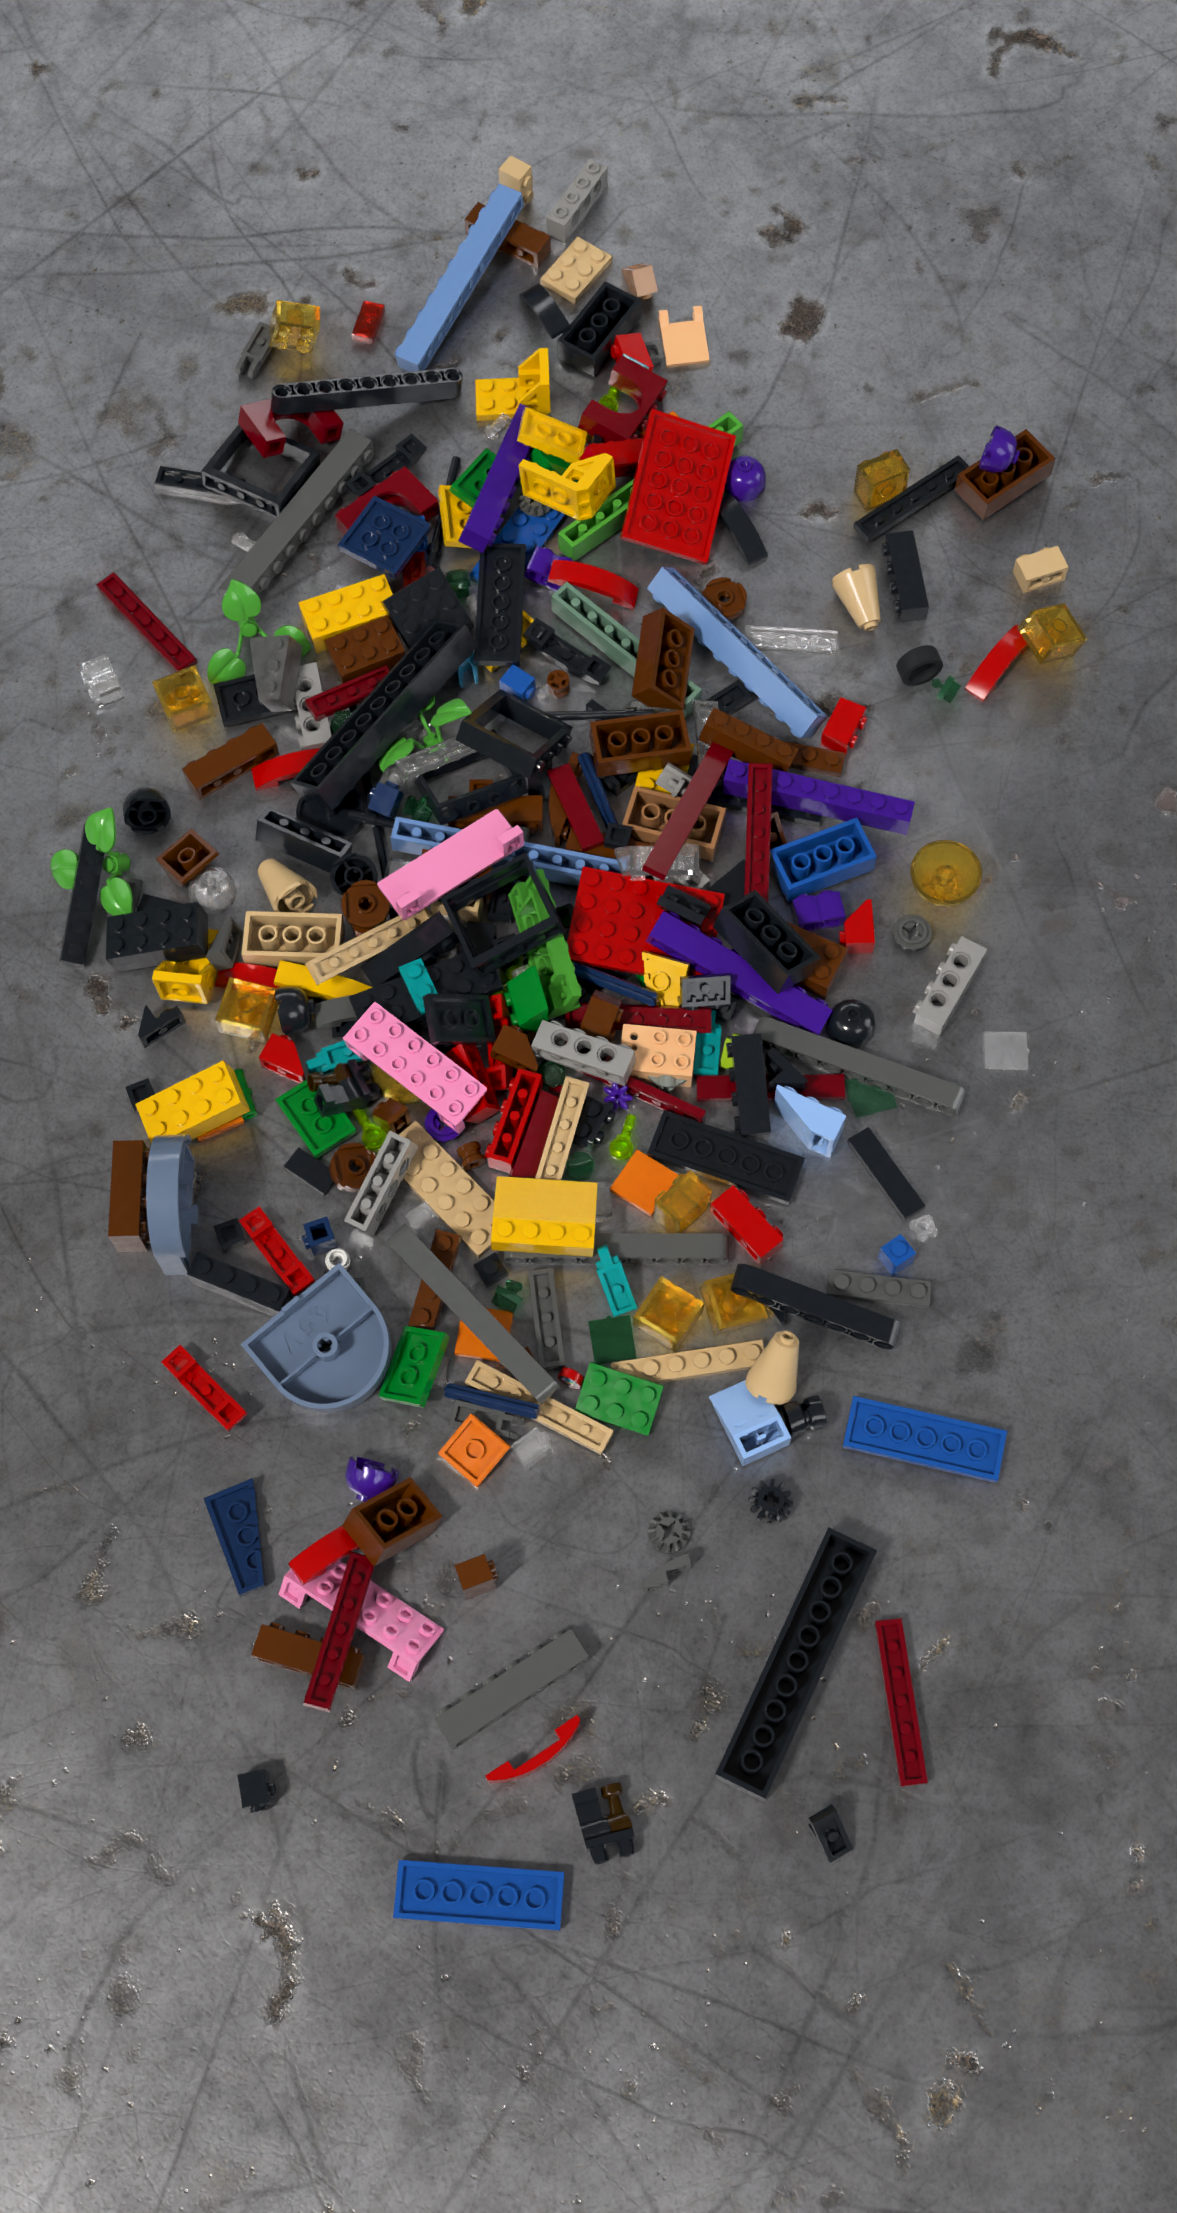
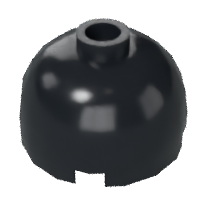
(146, 810)
(350, 869)
(294, 1009)
(851, 1023)

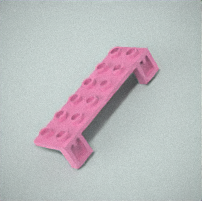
(451, 864)
(415, 1065)
(381, 1617)

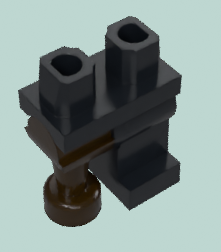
(348, 1090)
(604, 1830)

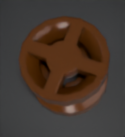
(559, 678)
(471, 1155)

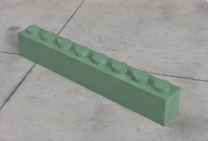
(606, 634)

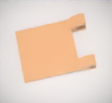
(684, 341)

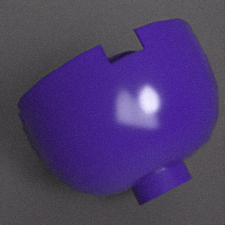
(999, 451)
(745, 478)
(369, 1477)

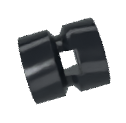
(804, 1415)

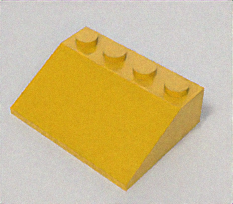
(544, 1216)

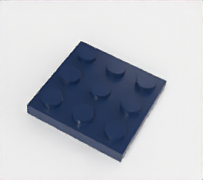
(384, 537)

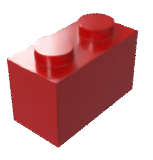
(843, 726)

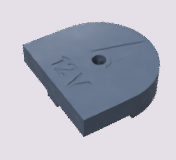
(170, 1201)
(292, 1343)

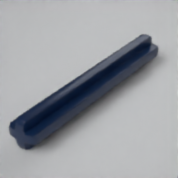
(597, 789)
(616, 984)
(492, 1401)

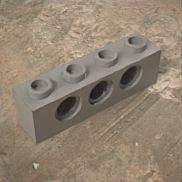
(577, 201)
(309, 680)
(934, 1017)
(616, 1070)
(381, 1183)

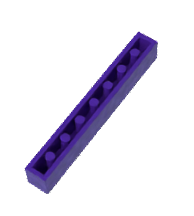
(496, 489)
(826, 798)
(711, 957)

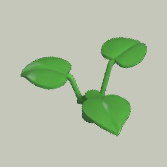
(241, 605)
(446, 713)
(100, 831)

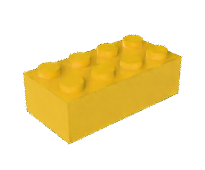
(344, 609)
(194, 1104)

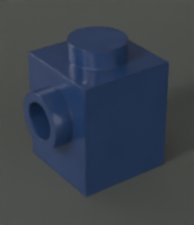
(385, 799)
(319, 1236)

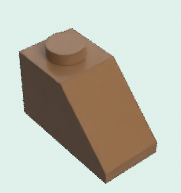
(640, 280)

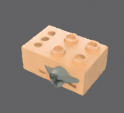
(661, 1055)

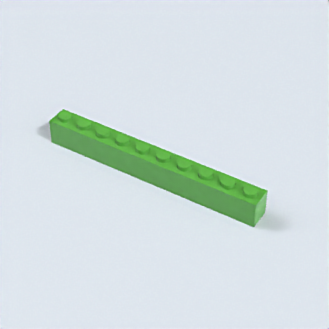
(587, 534)

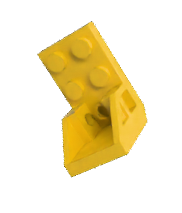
(506, 394)
(561, 493)
(187, 980)

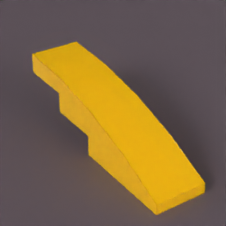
(298, 975)

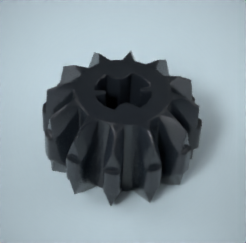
(778, 1496)

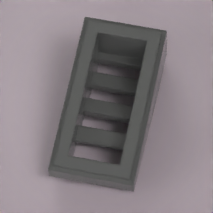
(225, 947)

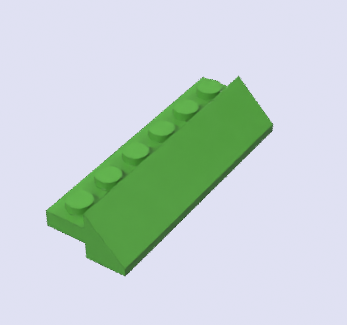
(550, 958)

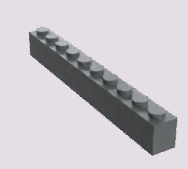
(302, 513)

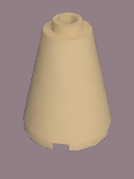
(859, 595)
(286, 888)
(775, 1370)

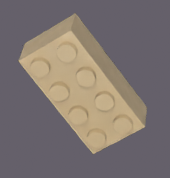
(289, 936)

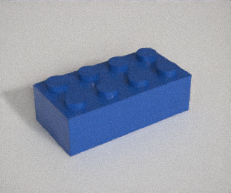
(822, 859)

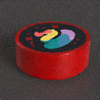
(571, 1378)

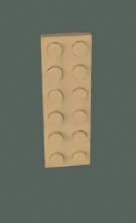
(449, 1191)

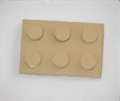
(576, 270)

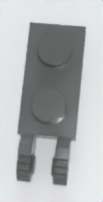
(255, 351)
(492, 1418)

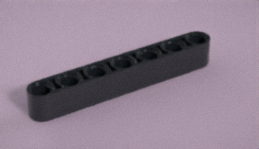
(815, 1306)

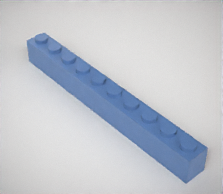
(459, 279)
(737, 653)
(558, 864)

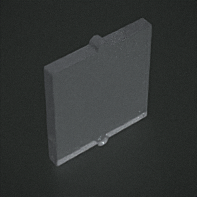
(1005, 1051)

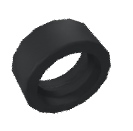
(919, 665)

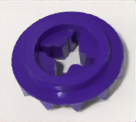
(433, 1128)

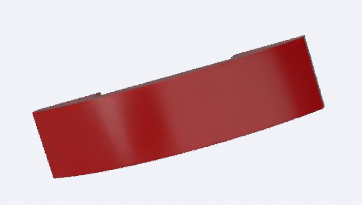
(594, 580)
(996, 664)
(280, 768)
(247, 972)
(498, 1072)
(276, 1251)
(204, 1388)
(322, 1554)
(506, 1773)

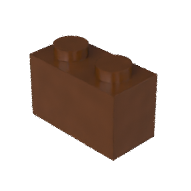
(601, 1015)
(477, 1576)

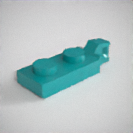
(417, 982)
(708, 1051)
(331, 1056)
(614, 1282)

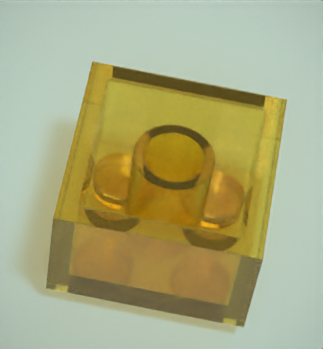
(294, 326)
(880, 479)
(1052, 633)
(183, 698)
(247, 1010)
(682, 1203)
(728, 1310)
(668, 1314)

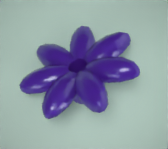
(617, 1096)

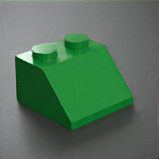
(527, 1001)

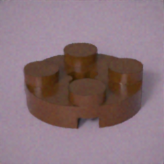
(725, 587)
(356, 915)
(341, 1161)

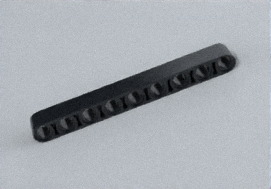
(366, 391)

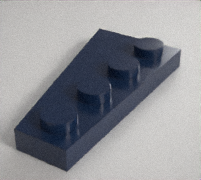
(237, 1529)

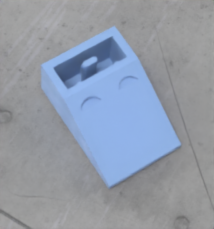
(812, 1122)
(750, 1423)

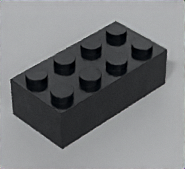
(596, 326)
(156, 936)
(766, 941)

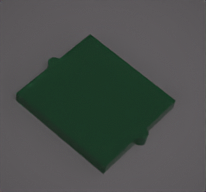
(868, 1099)
(612, 1339)

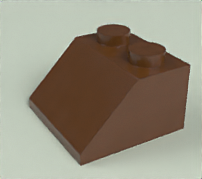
(186, 857)

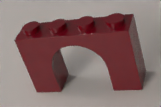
(638, 383)
(260, 426)
(399, 489)

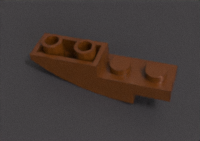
(558, 819)

